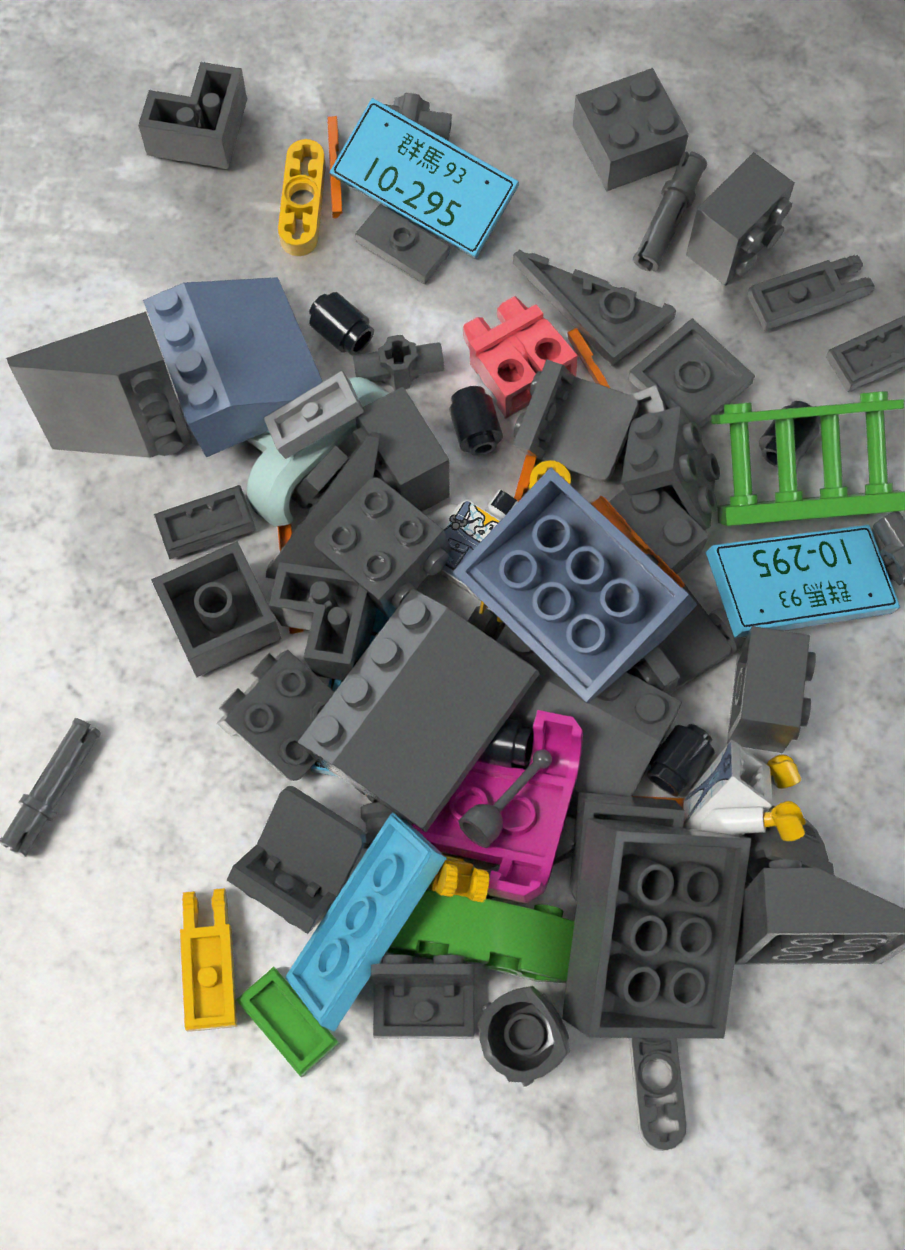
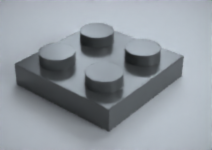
(693, 373)

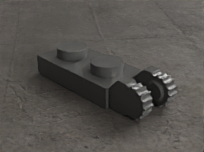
(807, 291)

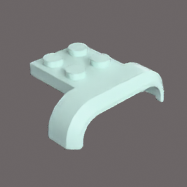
(276, 477)

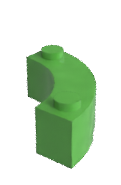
(491, 933)

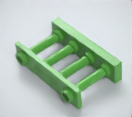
(834, 496)

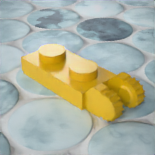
(459, 879)
(207, 966)

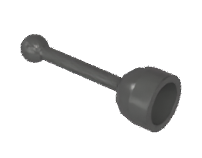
(484, 822)

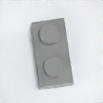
(313, 415)

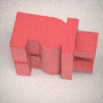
(515, 352)

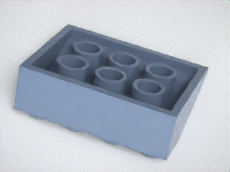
(231, 355)
(574, 587)

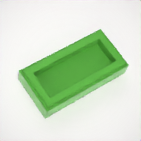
(287, 1021)

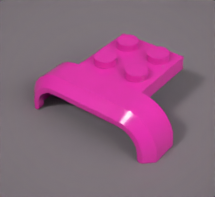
(530, 820)

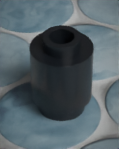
(340, 323)
(475, 421)
(805, 432)
(510, 745)
(681, 759)

